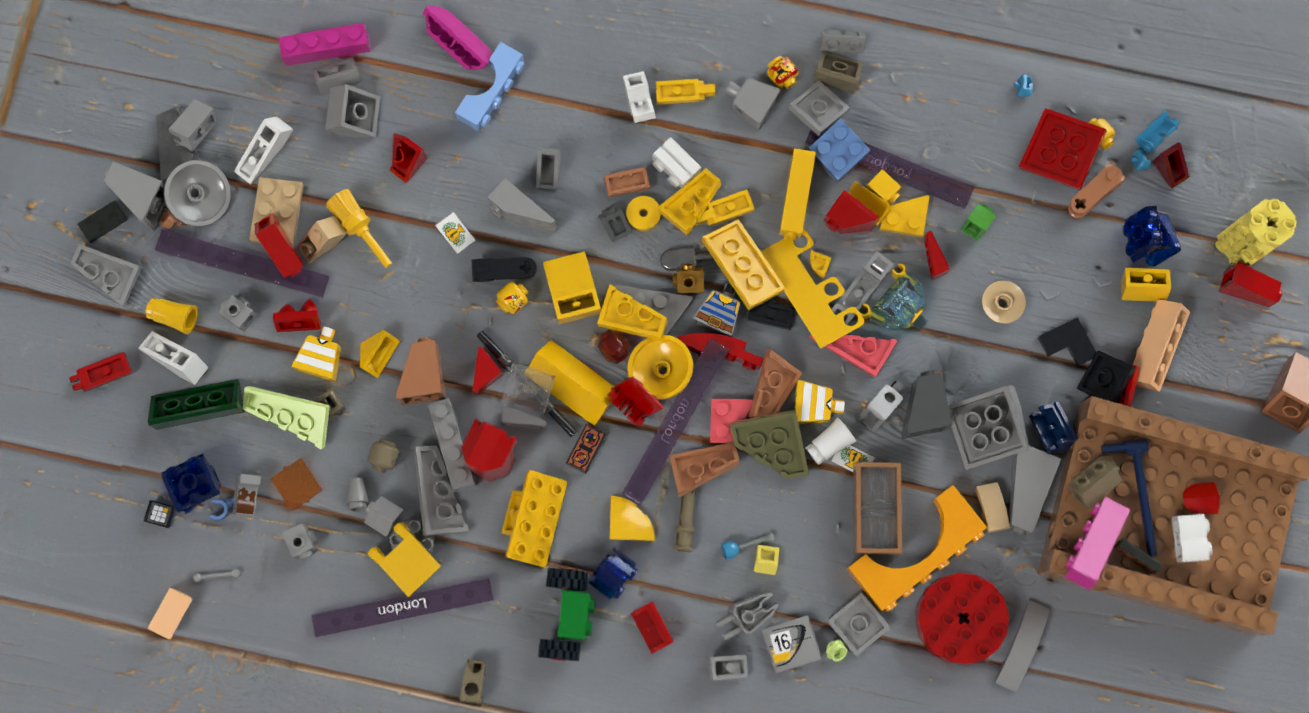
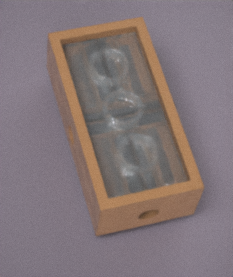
(877, 508)

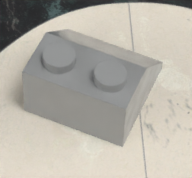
(352, 112)

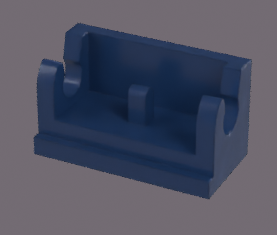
(1053, 428)

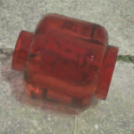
(613, 346)

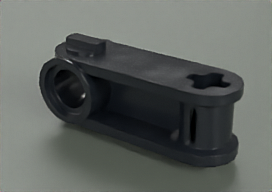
(501, 269)

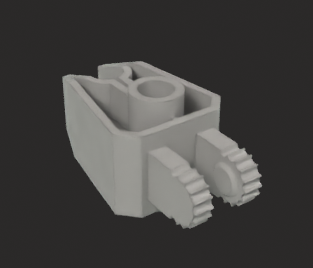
(747, 614)

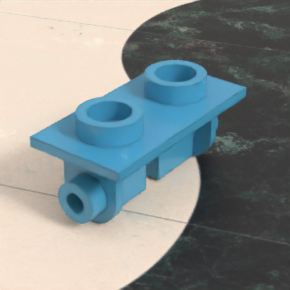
(1154, 133)

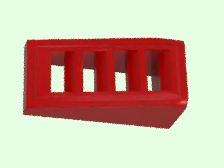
(936, 261)

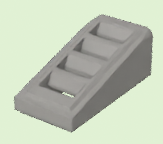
(515, 418)

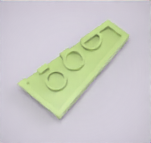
(290, 413)

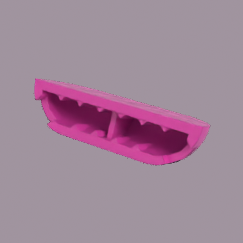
(456, 38)

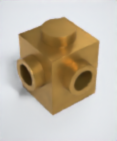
(689, 279)

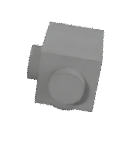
(237, 312)
(383, 515)
(300, 541)

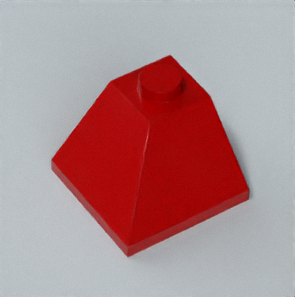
(850, 215)

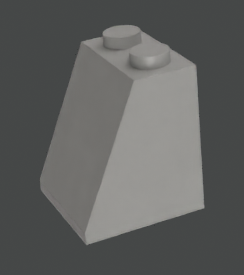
(138, 192)

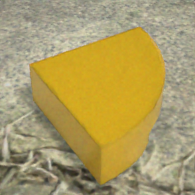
(819, 263)

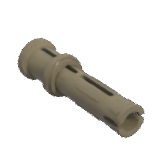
(685, 528)

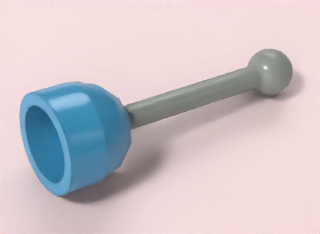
(731, 549)

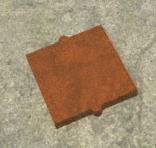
(296, 484)

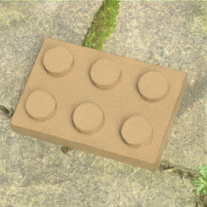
(283, 200)

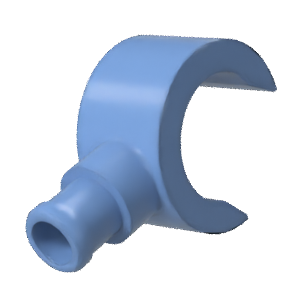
(226, 504)

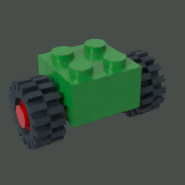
(573, 614)

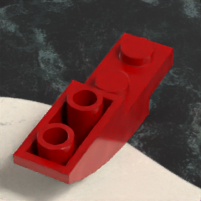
(698, 341)

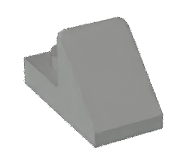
(728, 667)

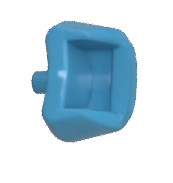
(1024, 86)
(1139, 160)

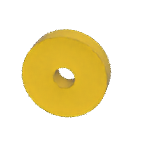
(639, 204)

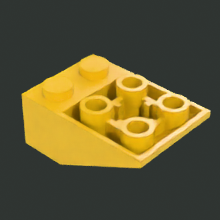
(572, 288)

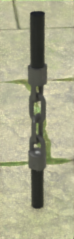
(505, 361)

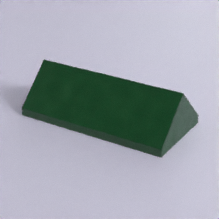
(195, 404)

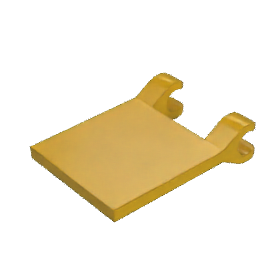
(408, 563)

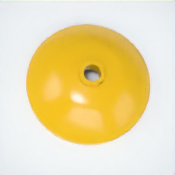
(652, 356)

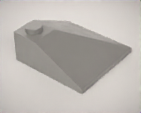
(989, 426)

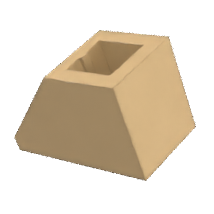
(321, 238)

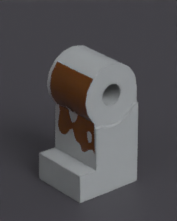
(245, 495)

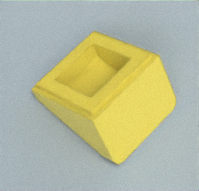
(766, 559)

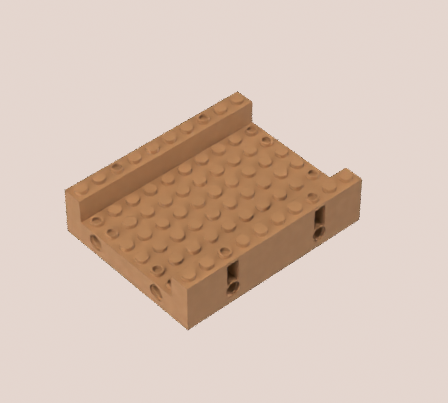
(1246, 536)

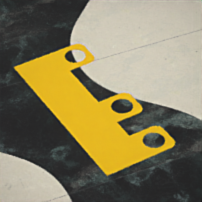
(806, 296)

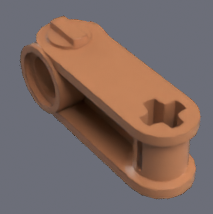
(1096, 190)

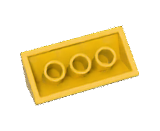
(574, 382)

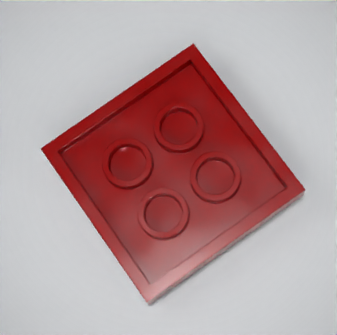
(1062, 149)

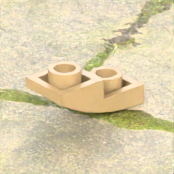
(993, 507)

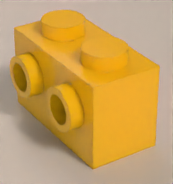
(1145, 284)

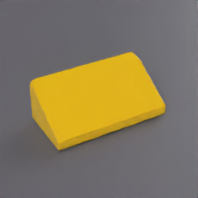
(870, 200)

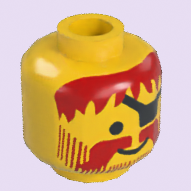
(782, 72)

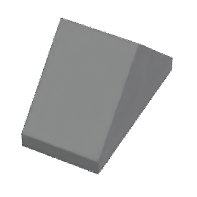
(548, 168)

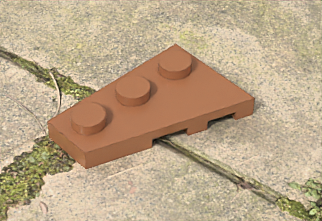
(774, 385)
(702, 465)

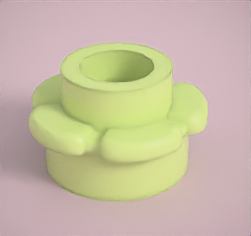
(836, 650)

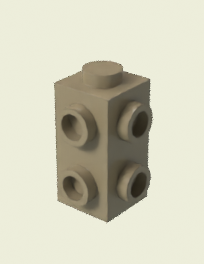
(1095, 482)

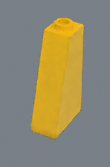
(797, 193)

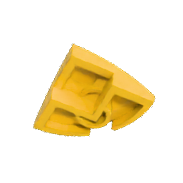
(629, 522)

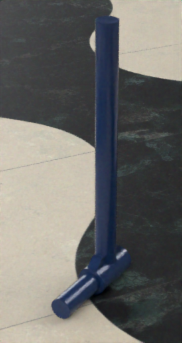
(1136, 449)

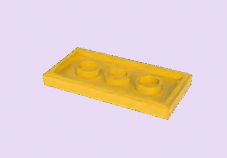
(743, 264)

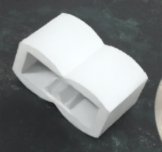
(1191, 538)

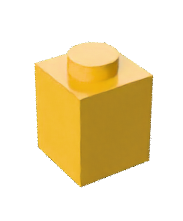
(884, 187)

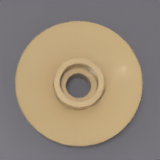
(1010, 294)

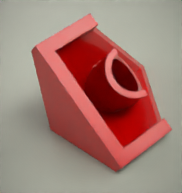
(406, 157)

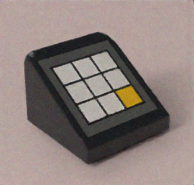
(159, 514)

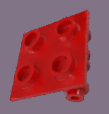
(637, 398)

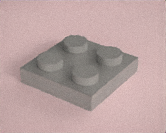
(818, 108)
(858, 624)

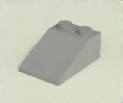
(518, 209)

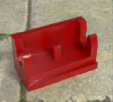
(652, 627)

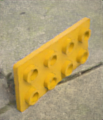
(533, 518)

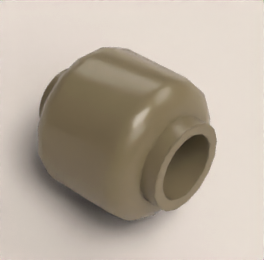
(383, 455)

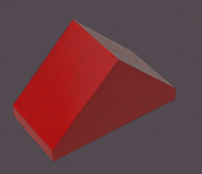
(485, 372)

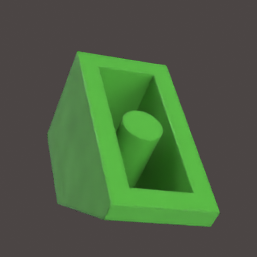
(978, 221)

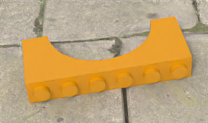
(957, 528)

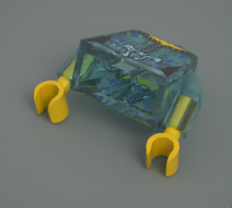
(900, 304)

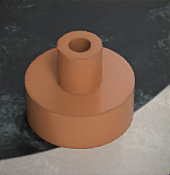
(168, 220)

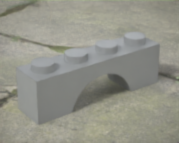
(450, 442)

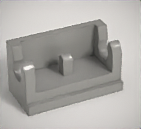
(193, 124)

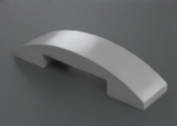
(863, 285)
(1023, 646)

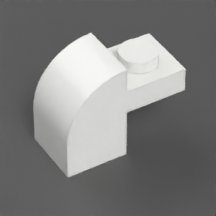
(638, 97)

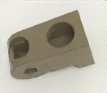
(473, 682)

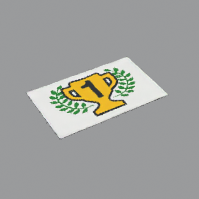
(455, 232)
(849, 456)

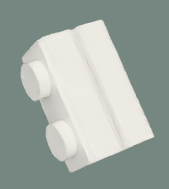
(675, 163)

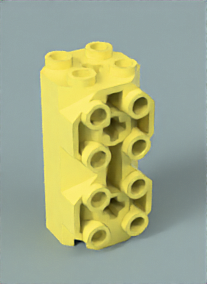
(1257, 232)

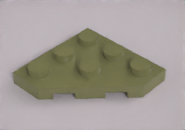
(773, 442)

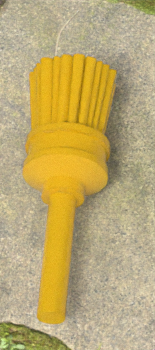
(355, 221)

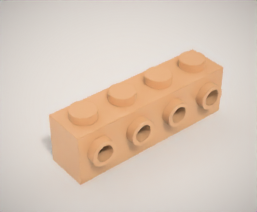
(1160, 343)

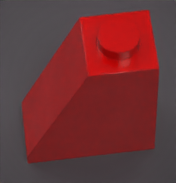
(278, 246)
(1250, 285)

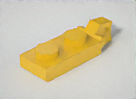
(683, 91)
(727, 208)

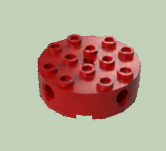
(984, 617)

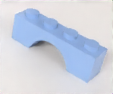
(476, 108)

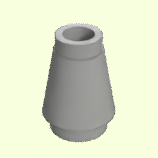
(357, 495)

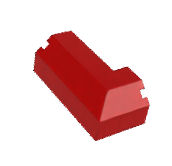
(488, 451)

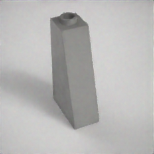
(1029, 487)

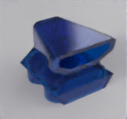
(1150, 236)
(191, 483)

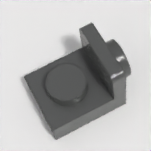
(615, 223)

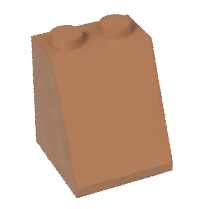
(422, 374)
(1290, 394)

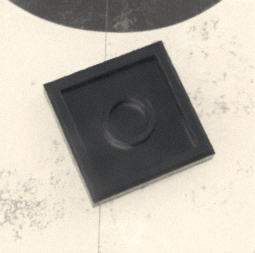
(1106, 377)

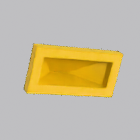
(377, 351)

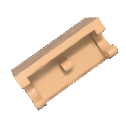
(170, 613)

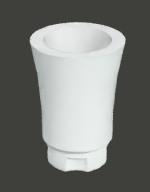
(830, 442)

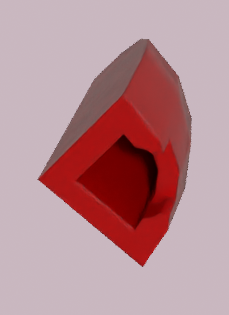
(1202, 498)

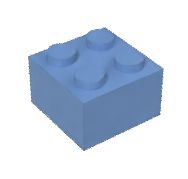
(839, 150)

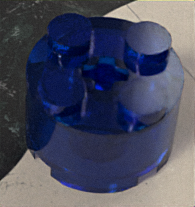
(613, 573)

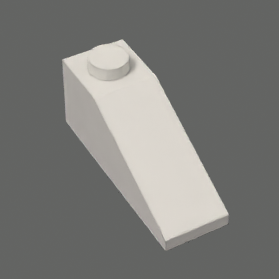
(263, 148)
(174, 357)

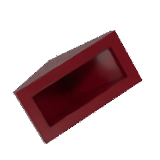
(1172, 165)

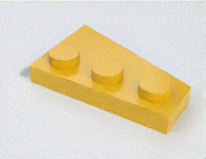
(690, 202)

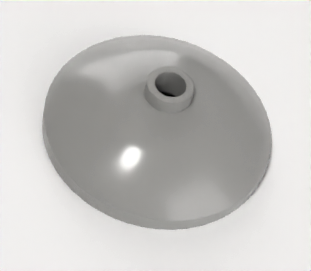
(211, 189)

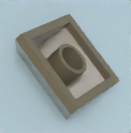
(838, 72)

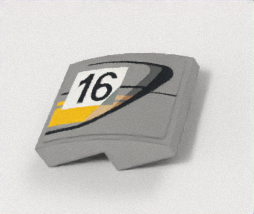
(792, 644)

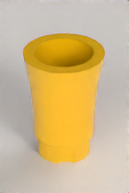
(172, 314)

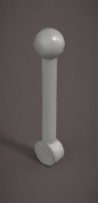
(234, 573)

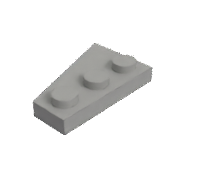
(109, 273)

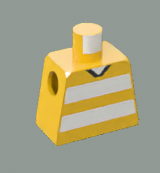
(319, 356)
(815, 403)

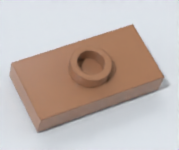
(626, 182)

